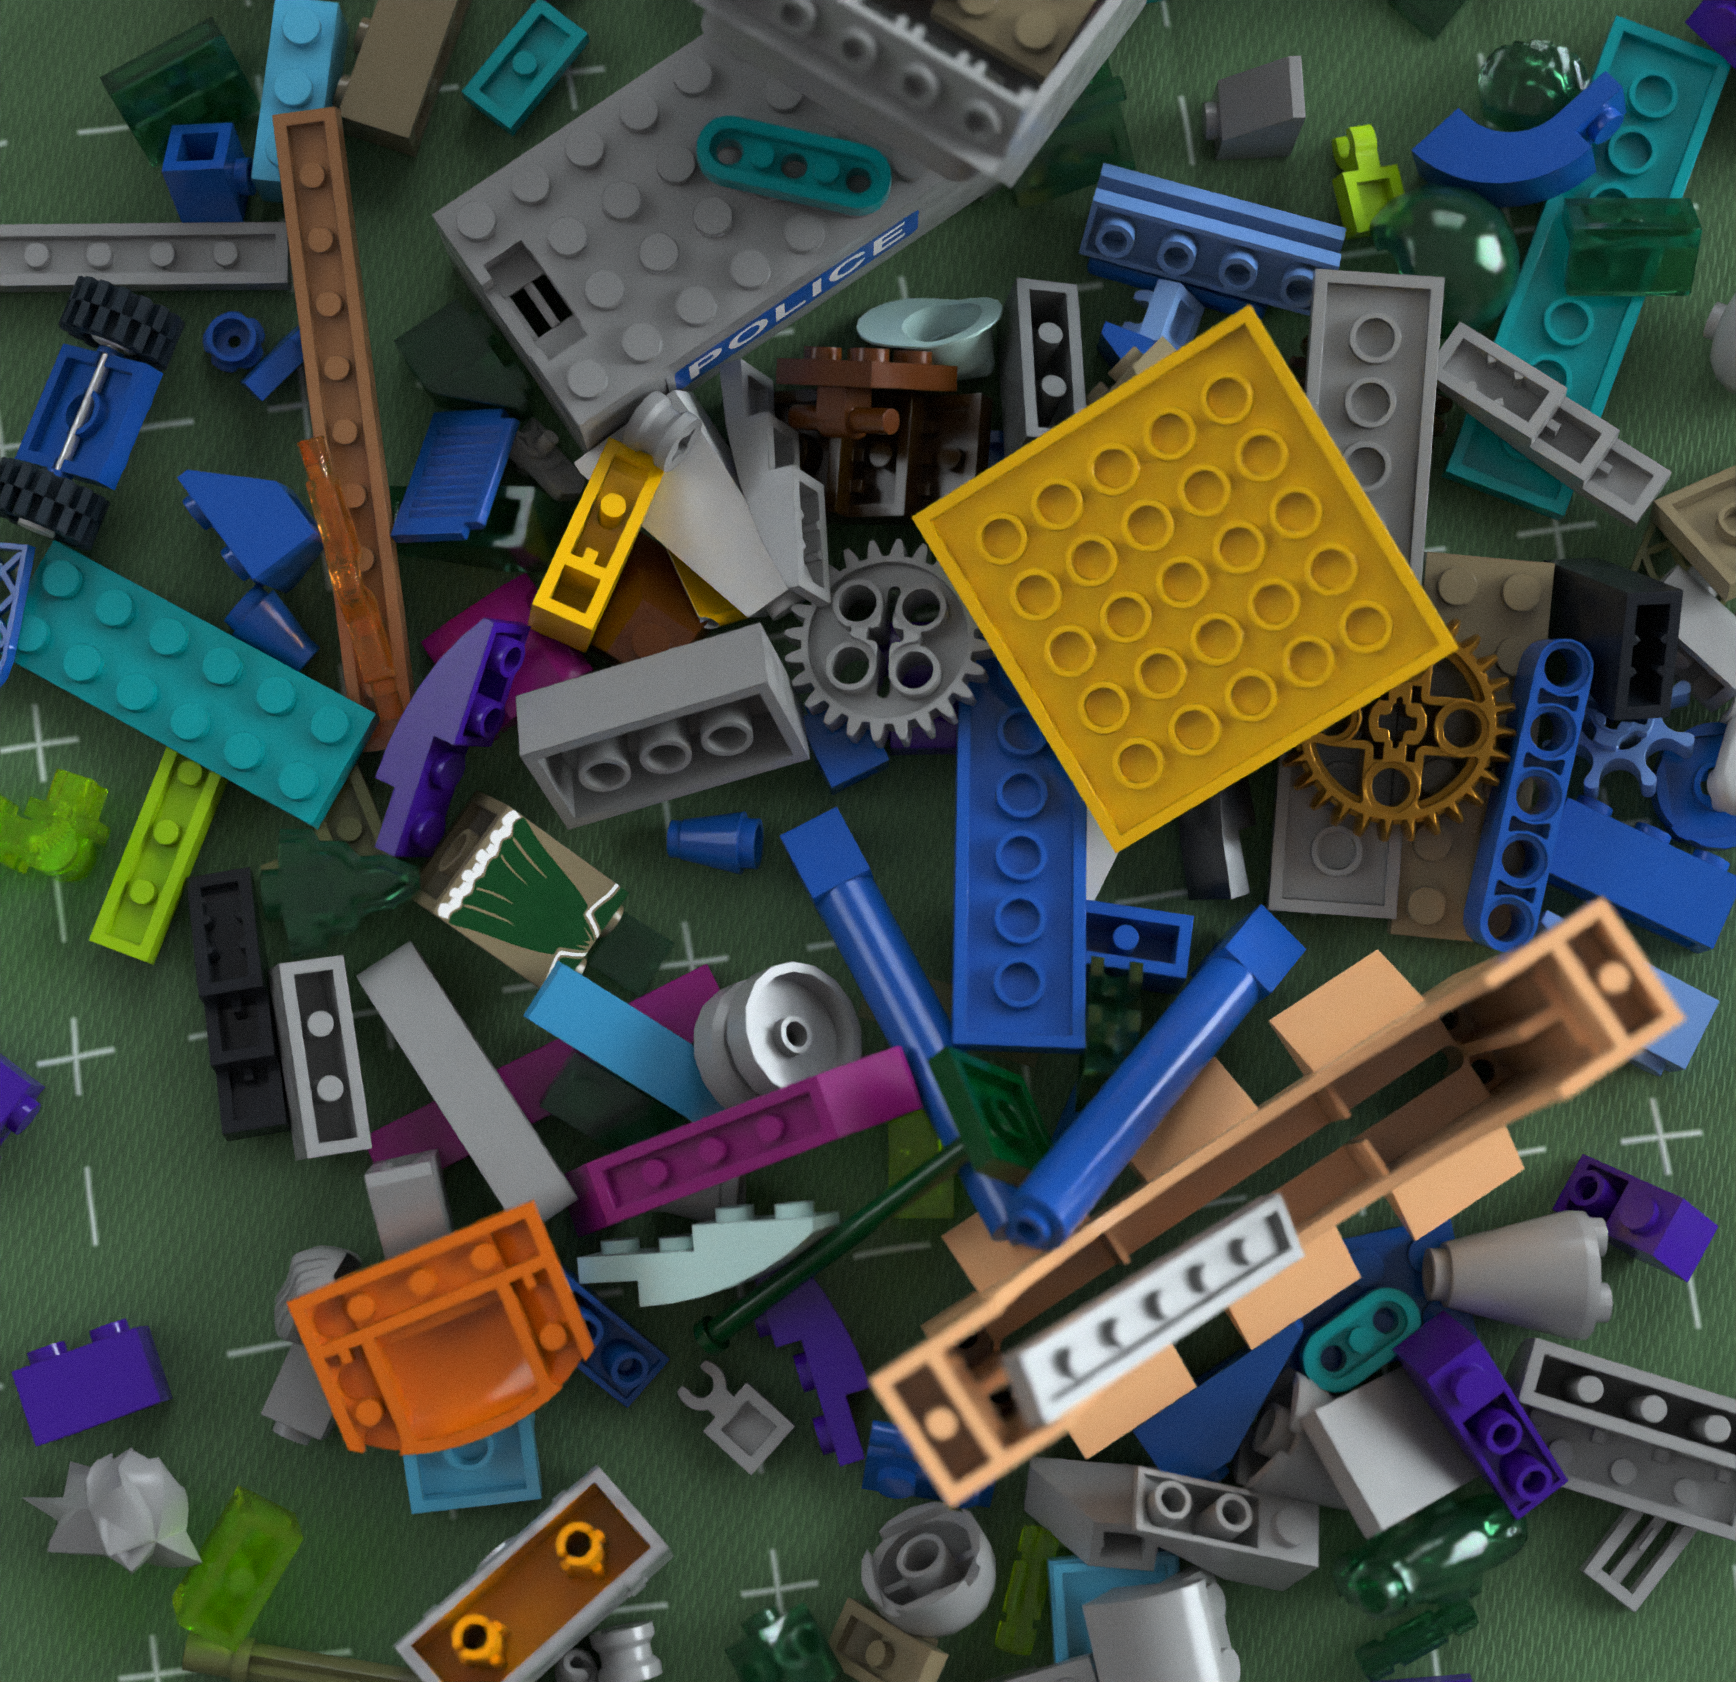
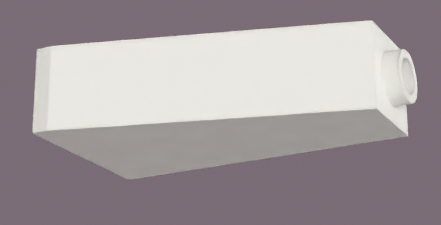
(707, 521)

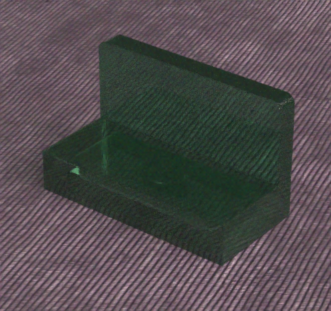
(1631, 246)

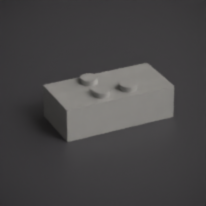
(662, 726)

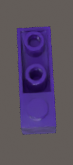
(1480, 1412)

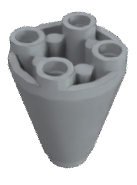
(1527, 1274)

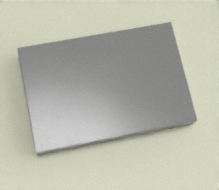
(1387, 1451)

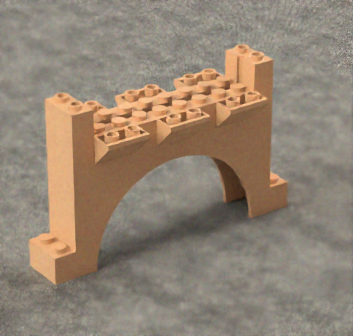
(1536, 1015)

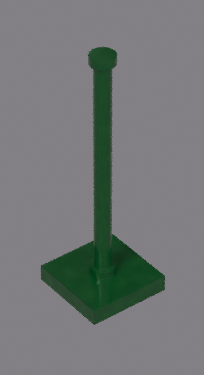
(996, 1133)

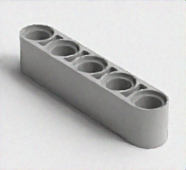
(465, 1083)

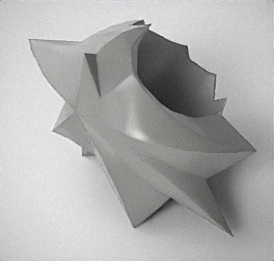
(123, 1512)

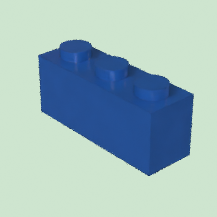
(1642, 875)
(1141, 936)

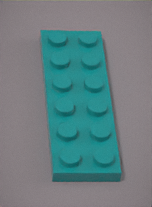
(190, 685)

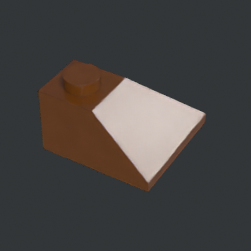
(646, 609)

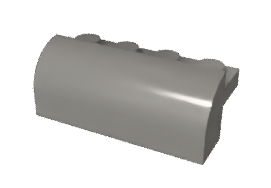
(1632, 1435)
(1163, 1631)

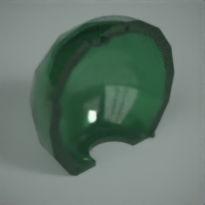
(1456, 237)

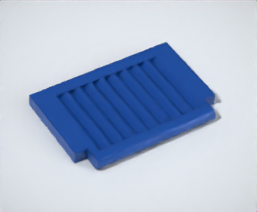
(455, 475)

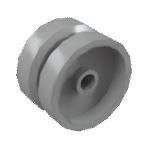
(774, 1032)

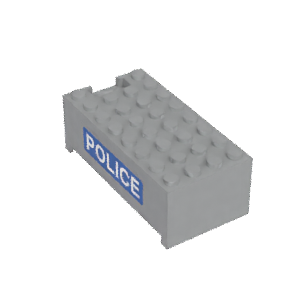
(656, 255)

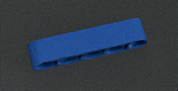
(1551, 771)

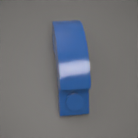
(1524, 164)

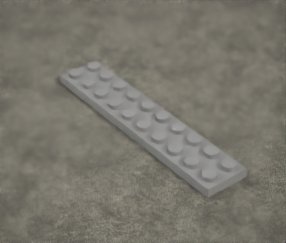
(1376, 395)

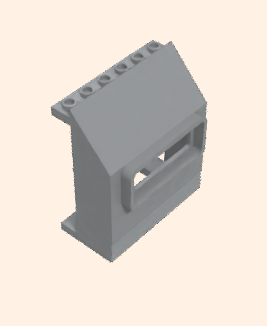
(915, 79)

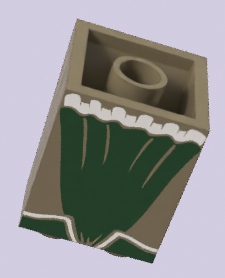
(517, 891)

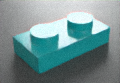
(525, 66)

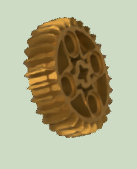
(1408, 809)

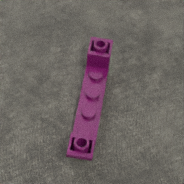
(742, 1139)

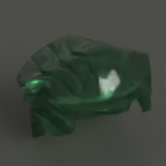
(1529, 83)

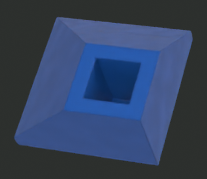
(261, 522)

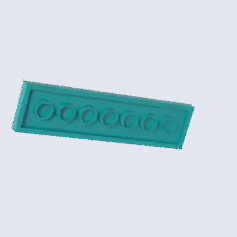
(1582, 339)

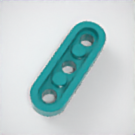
(770, 147)

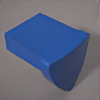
(275, 366)

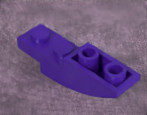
(451, 710)
(827, 1364)

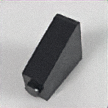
(1628, 629)

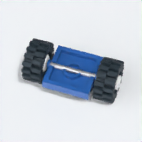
(88, 412)

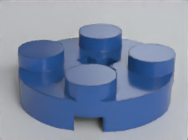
(1679, 798)

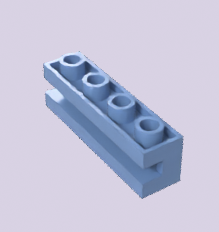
(1208, 239)

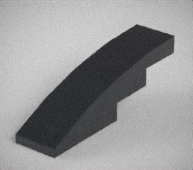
(1213, 845)
(237, 1003)

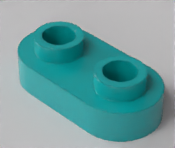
(1358, 1340)

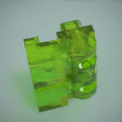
(61, 831)

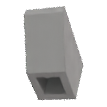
(1089, 1510)

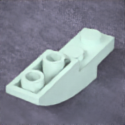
(713, 1256)

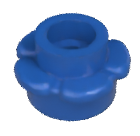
(226, 327)

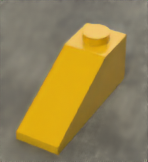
(595, 546)

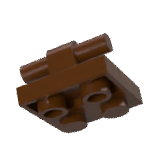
(847, 386)

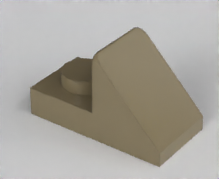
(880, 1652)

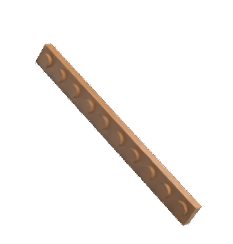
(342, 372)

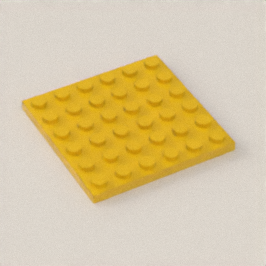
(1184, 580)

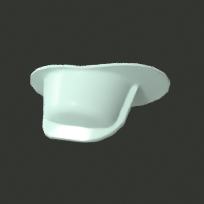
(949, 328)

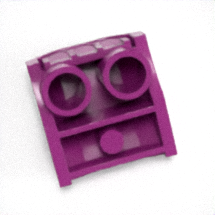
(545, 658)

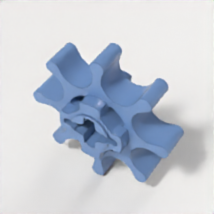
(1629, 744)

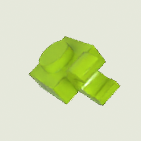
(1365, 183)

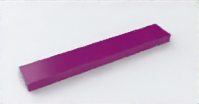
(528, 1077)

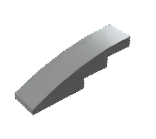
(1547, 426)
(780, 496)

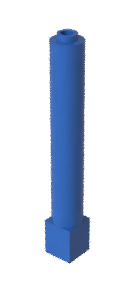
(888, 978)
(1151, 1080)

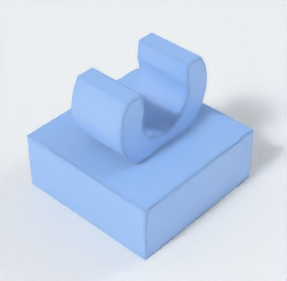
(1169, 313)

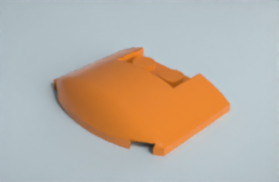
(446, 1336)

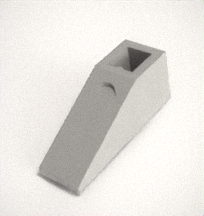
(1227, 1528)

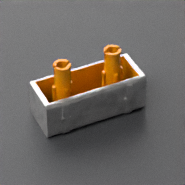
(539, 1590)

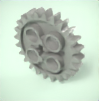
(833, 641)

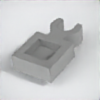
(744, 1423)

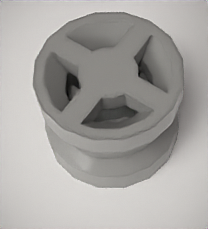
(662, 431)
(626, 1652)

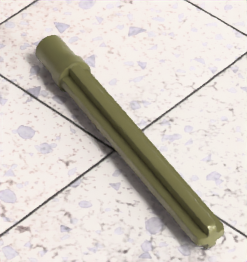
(281, 1664)

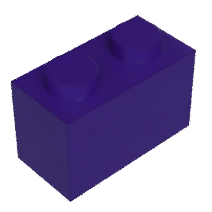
(90, 1384)

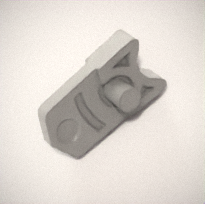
(538, 456)

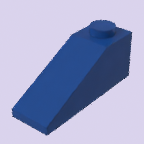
(1209, 1422)

